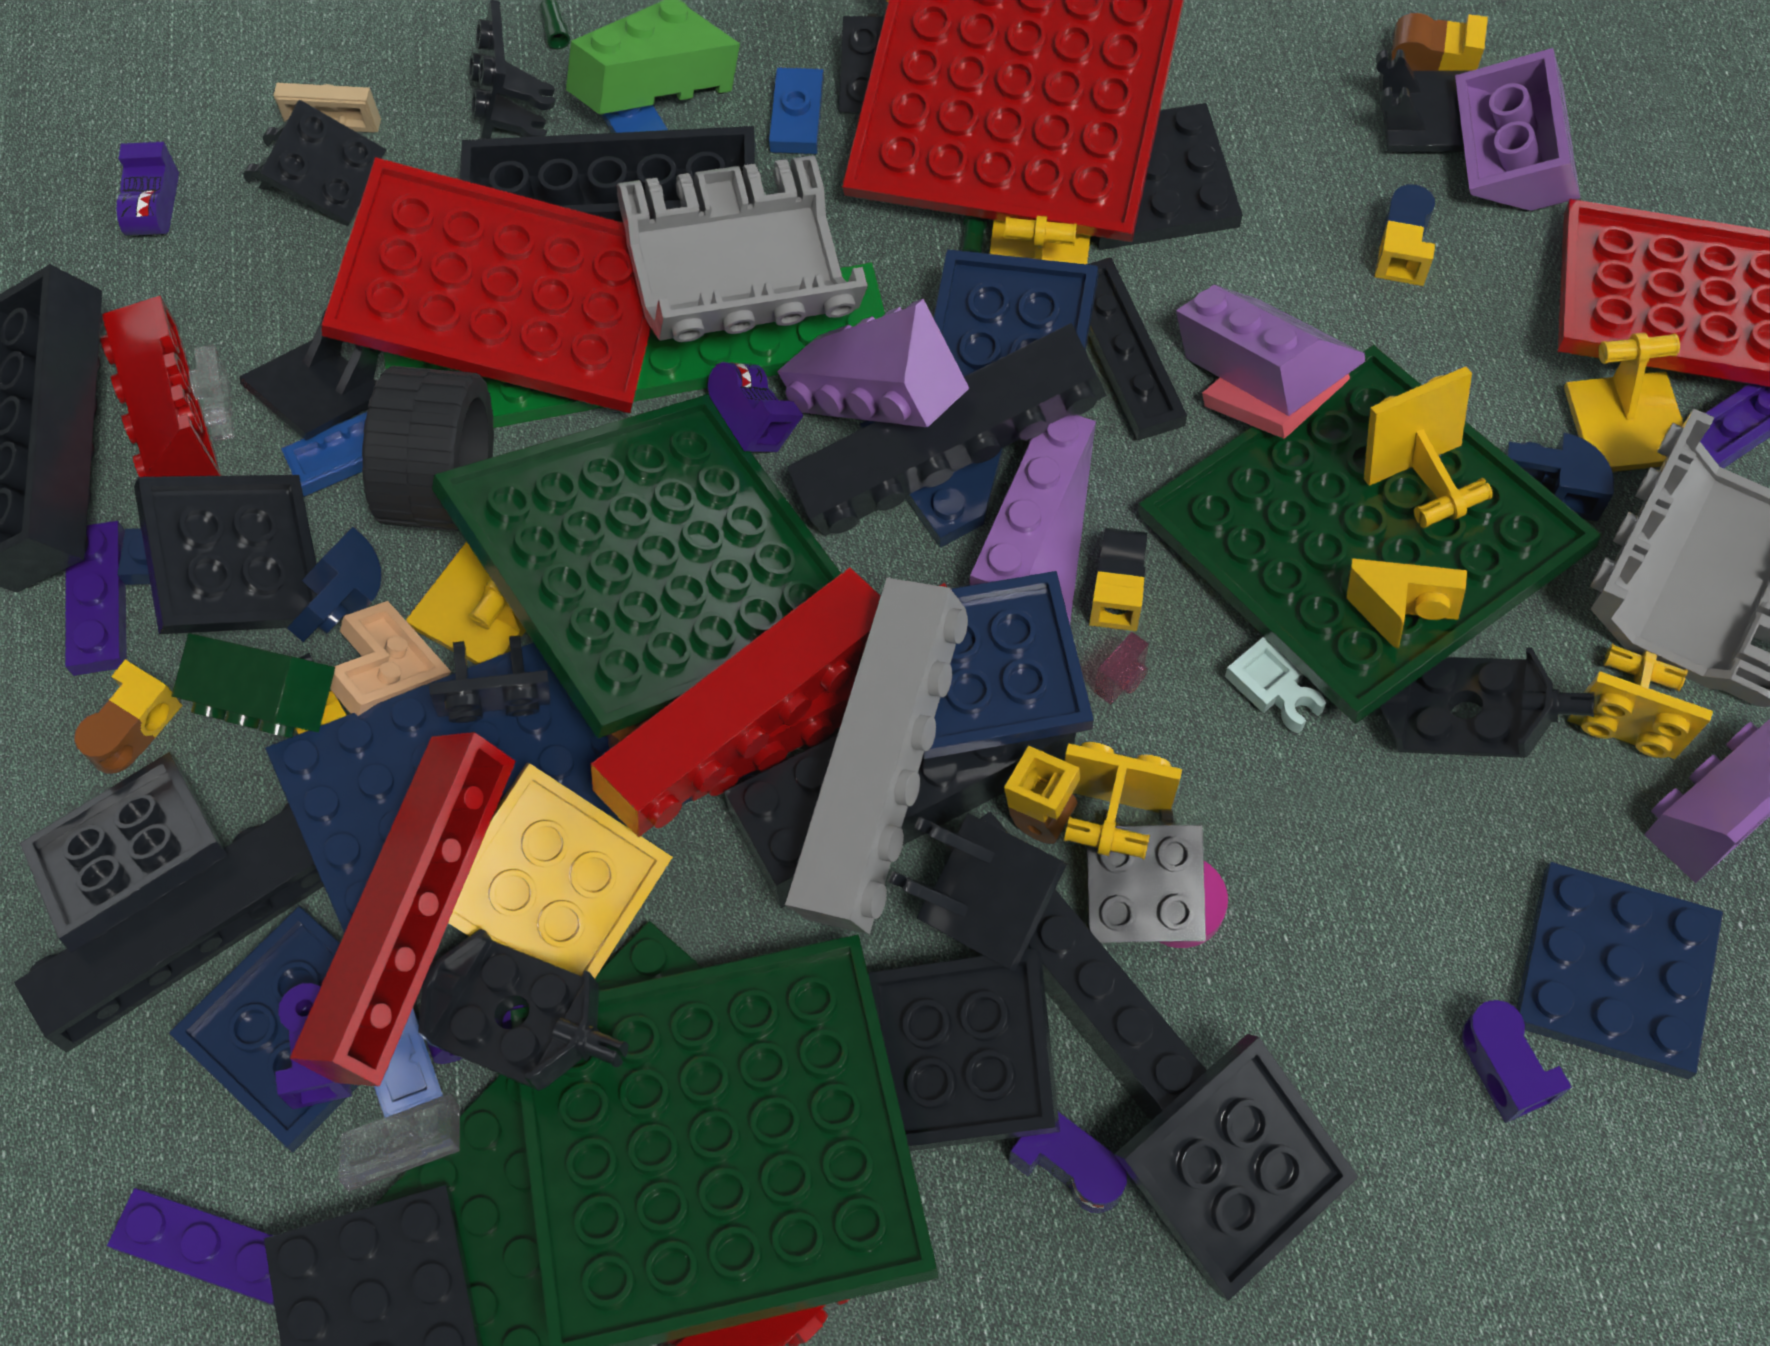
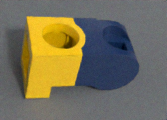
(1401, 250)

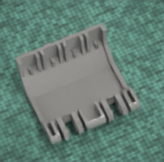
(735, 259)
(1694, 569)

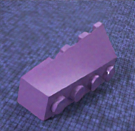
(878, 370)
(1043, 510)

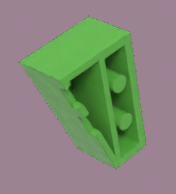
(650, 56)

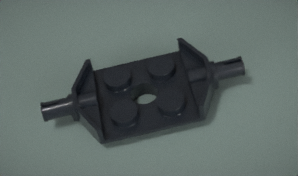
(1514, 702)
(483, 980)

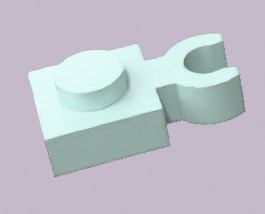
(1272, 679)

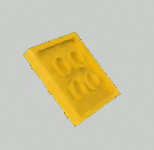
(556, 876)

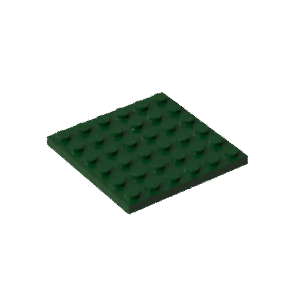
(1285, 516)
(637, 553)
(729, 1160)

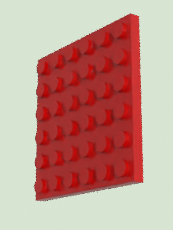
(1016, 109)

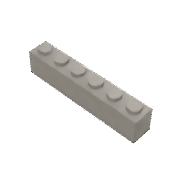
(878, 756)

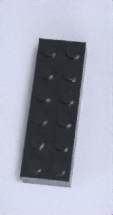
(585, 168)
(46, 423)
(778, 804)

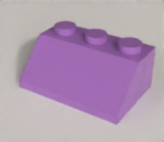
(1518, 132)
(1262, 348)
(1720, 808)

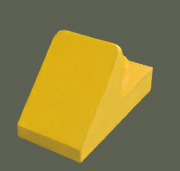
(1390, 590)

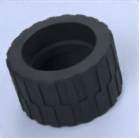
(418, 428)

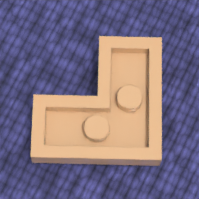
(391, 659)

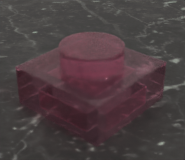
(1122, 669)

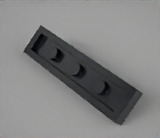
(1131, 358)

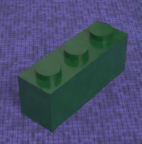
(252, 686)

